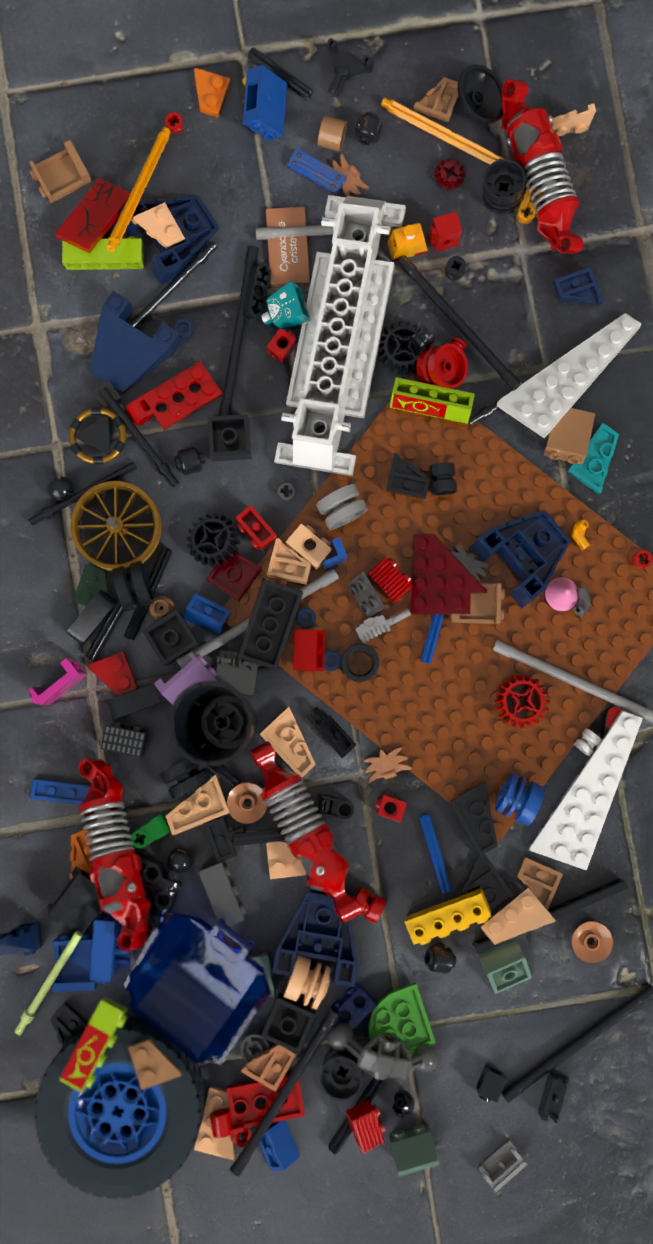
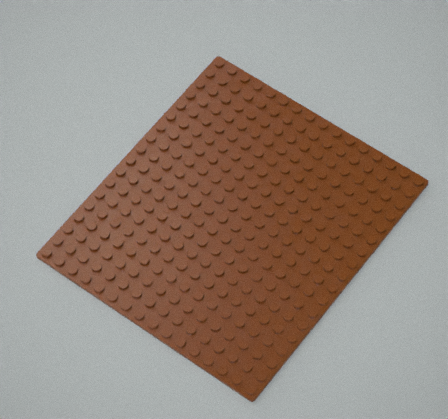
(447, 708)

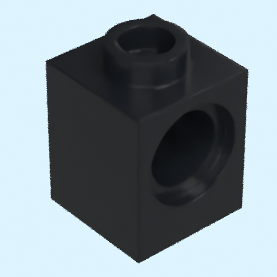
(490, 1084)

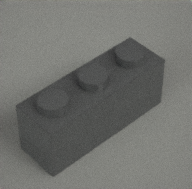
(223, 893)

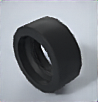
(374, 657)

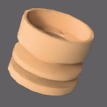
(307, 982)

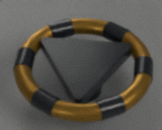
(97, 435)

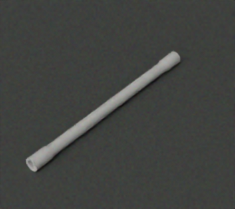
(321, 582)
(510, 652)

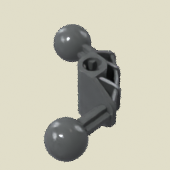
(384, 1055)

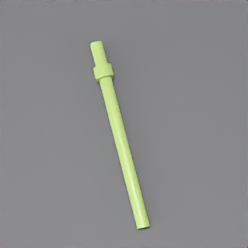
(29, 1014)

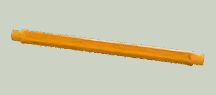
(440, 131)
(138, 189)

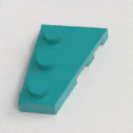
(598, 458)

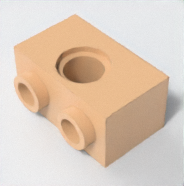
(315, 556)

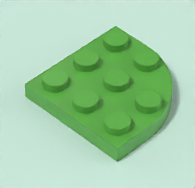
(402, 1015)

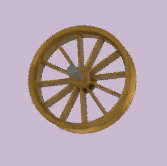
(116, 525)

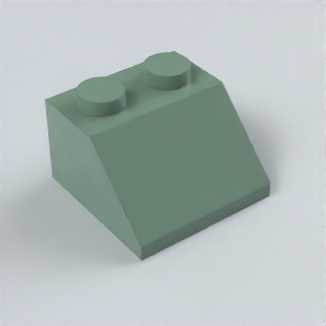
(505, 965)
(413, 1149)

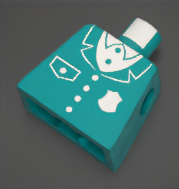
(286, 307)

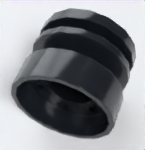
(503, 176)
(336, 1081)

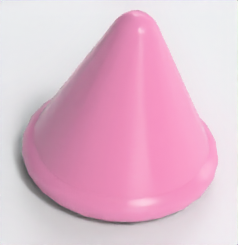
(561, 594)

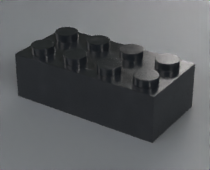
(270, 624)

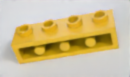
(448, 916)

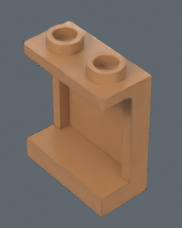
(60, 173)
(571, 437)
(484, 607)

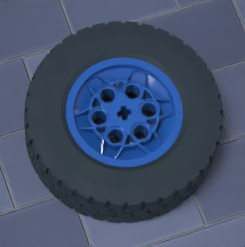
(112, 1159)

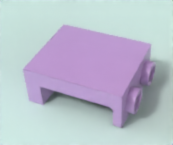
(190, 674)

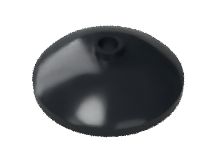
(480, 94)

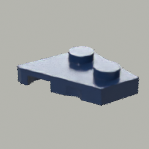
(579, 287)

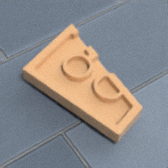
(289, 742)
(205, 1142)

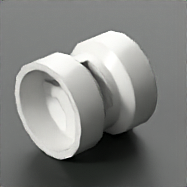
(587, 742)

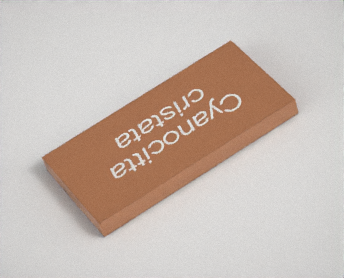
(288, 254)

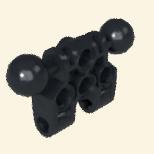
(179, 862)

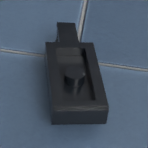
(331, 732)

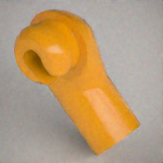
(578, 533)

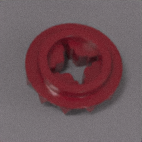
(452, 182)

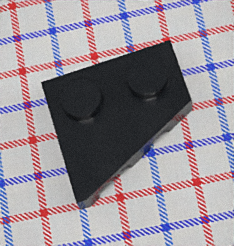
(406, 480)
(67, 1023)

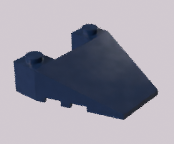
(196, 226)
(124, 352)
(529, 549)
(319, 935)
(20, 939)

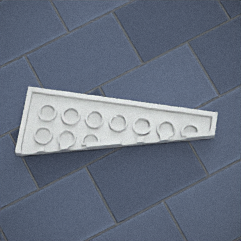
(554, 390)
(579, 817)

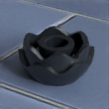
(403, 1104)

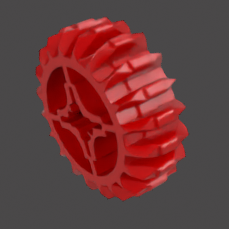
(536, 711)

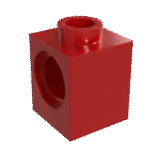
(278, 353)
(397, 814)

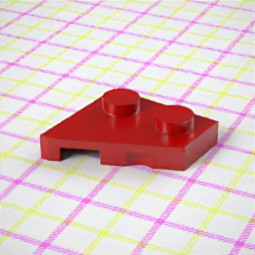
(115, 673)

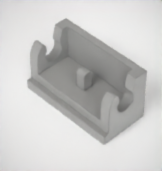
(502, 1165)

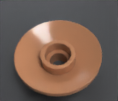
(239, 810)
(601, 946)

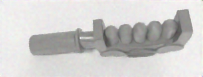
(378, 624)

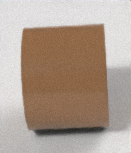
(332, 133)

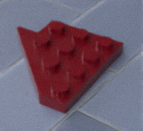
(440, 580)

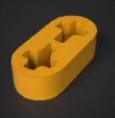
(524, 204)

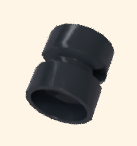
(443, 479)

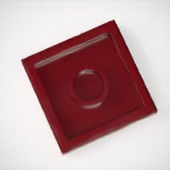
(235, 575)

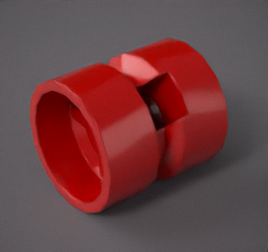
(370, 905)

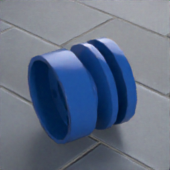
(516, 797)

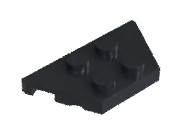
(485, 876)

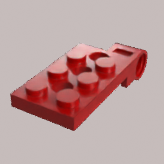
(144, 407)
(230, 1121)

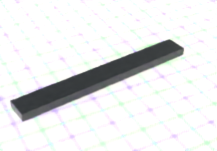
(566, 908)

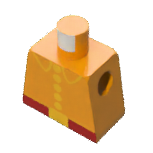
(406, 241)

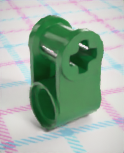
(153, 830)

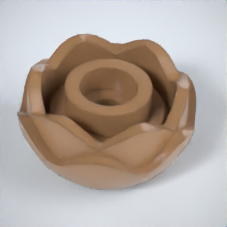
(168, 607)

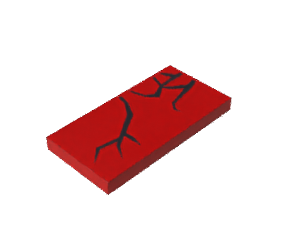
(93, 216)

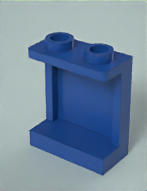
(76, 971)

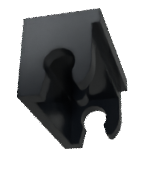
(553, 1097)

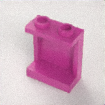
(74, 675)

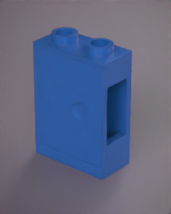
(264, 102)
(105, 949)

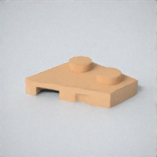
(573, 122)
(160, 225)
(288, 565)

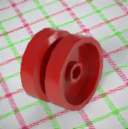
(442, 366)

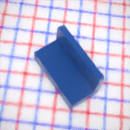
(340, 553)
(206, 614)
(279, 1147)

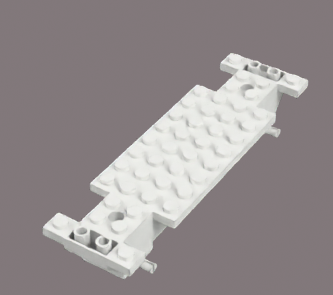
(344, 334)

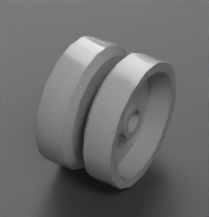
(341, 507)

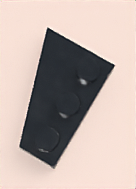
(475, 815)

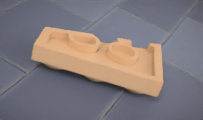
(201, 807)
(282, 862)
(518, 917)

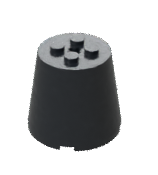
(198, 723)

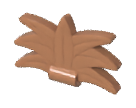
(352, 177)
(386, 765)

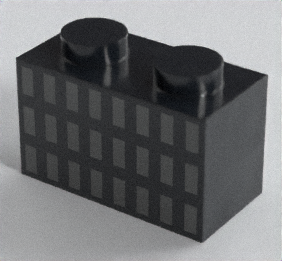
(124, 740)

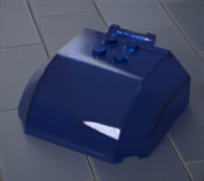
(197, 986)

